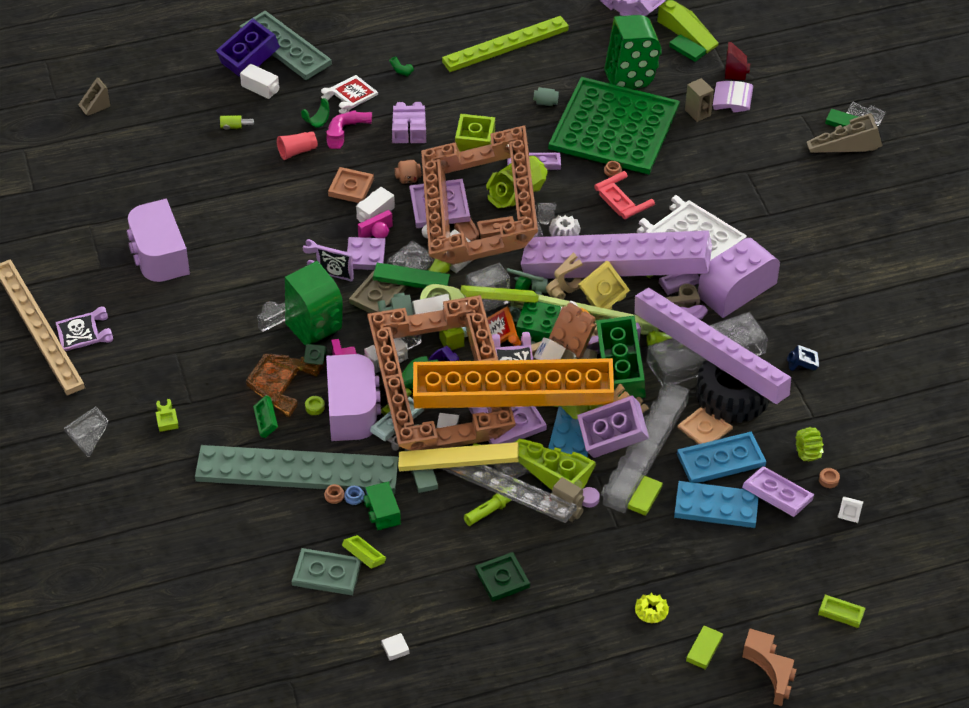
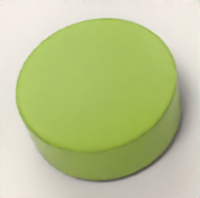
(314, 405)

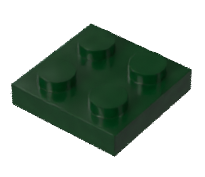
(502, 576)

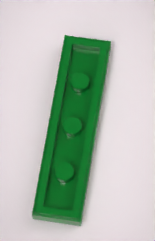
(408, 276)

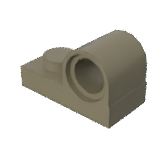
(686, 297)

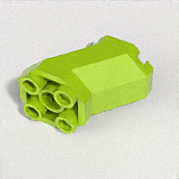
(502, 185)

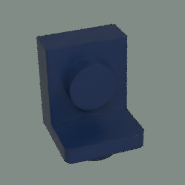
(803, 357)

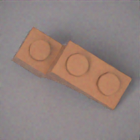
(761, 650)

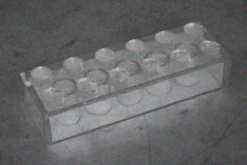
(678, 363)

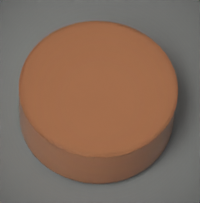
(829, 478)

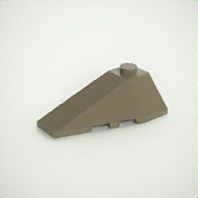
(858, 136)

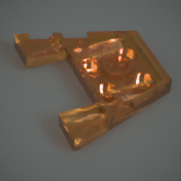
(274, 375)

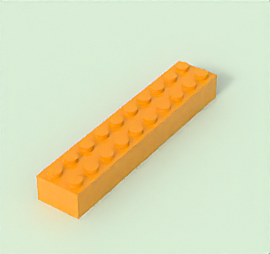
(513, 383)

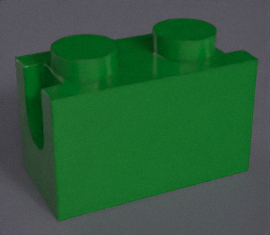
(382, 506)

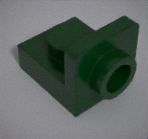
(315, 354)

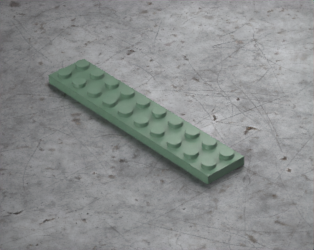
(294, 468)

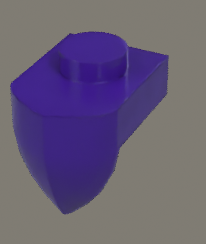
(444, 354)

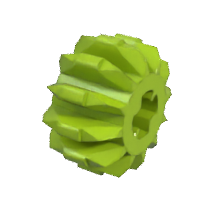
(809, 444)

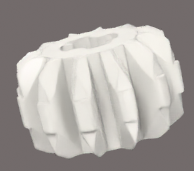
(564, 226)

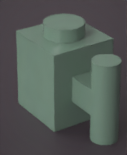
(398, 301)

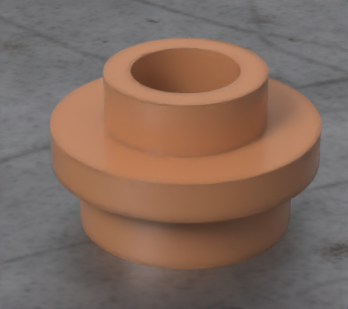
(612, 168)
(334, 490)

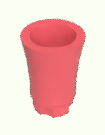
(296, 144)

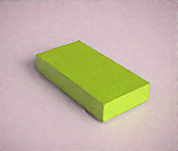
(645, 495)
(364, 551)
(841, 611)
(704, 647)

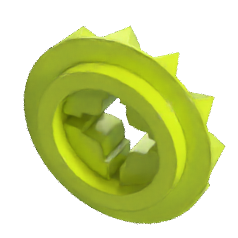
(650, 615)

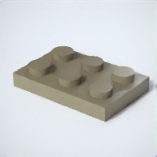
(372, 291)

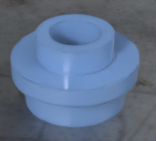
(354, 491)

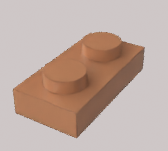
(491, 227)

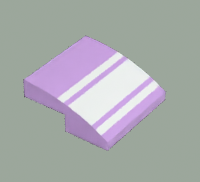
(733, 95)

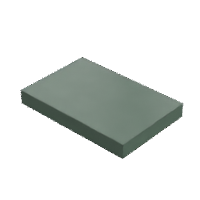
(326, 571)

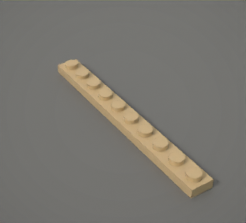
(40, 329)

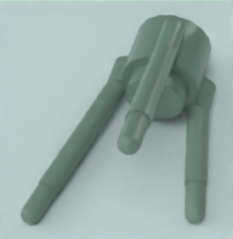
(538, 283)

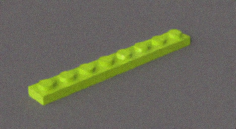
(505, 43)

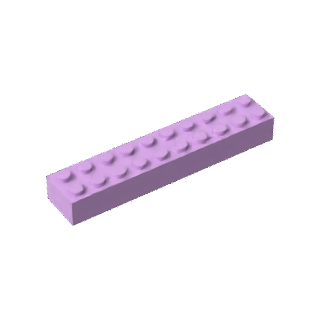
(628, 253)

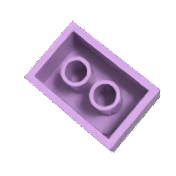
(613, 426)

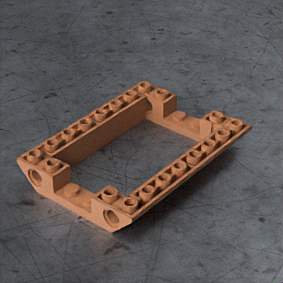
(447, 159)
(456, 313)

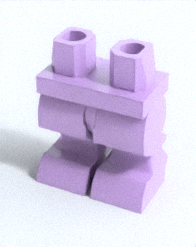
(411, 117)

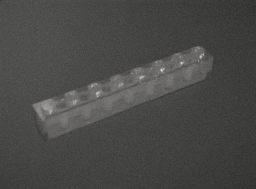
(642, 455)

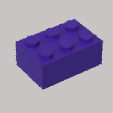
(248, 46)

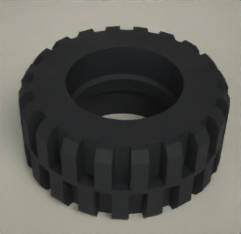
(725, 402)

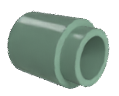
(546, 96)

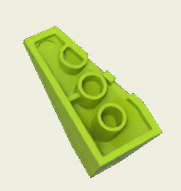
(684, 22)
(552, 464)

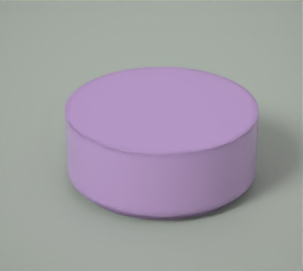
(591, 497)

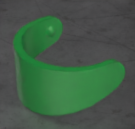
(320, 117)

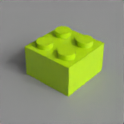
(474, 131)

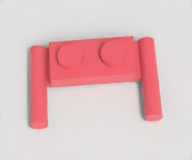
(617, 199)

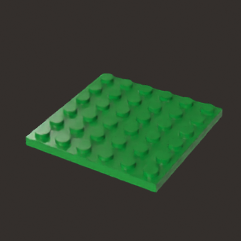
(614, 125)

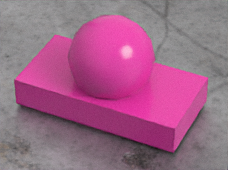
(376, 226)

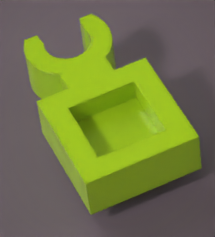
(166, 417)

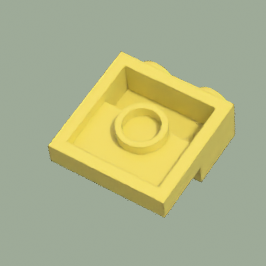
(604, 287)

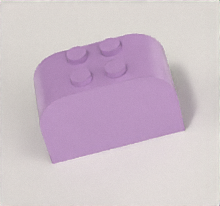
(157, 242)
(738, 276)
(352, 396)

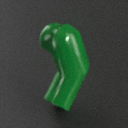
(401, 69)

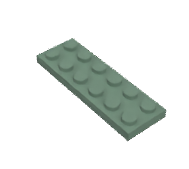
(293, 49)

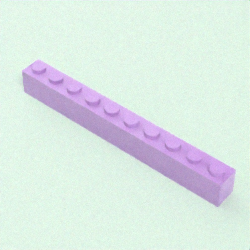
(713, 345)

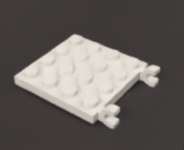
(690, 217)

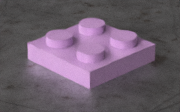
(366, 252)

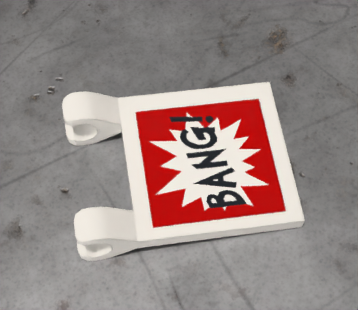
(351, 92)

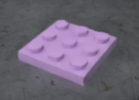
(456, 198)
(527, 422)

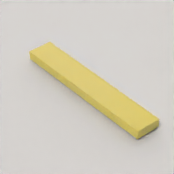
(458, 456)

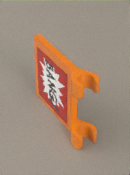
(503, 324)

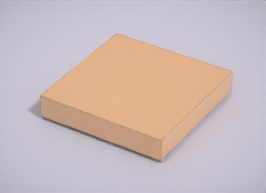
(703, 427)

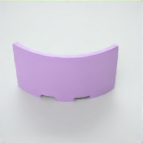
(633, 7)

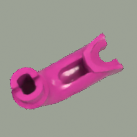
(335, 135)

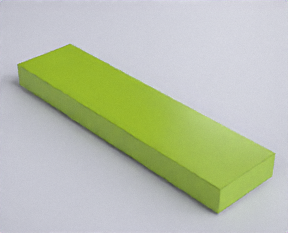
(500, 293)

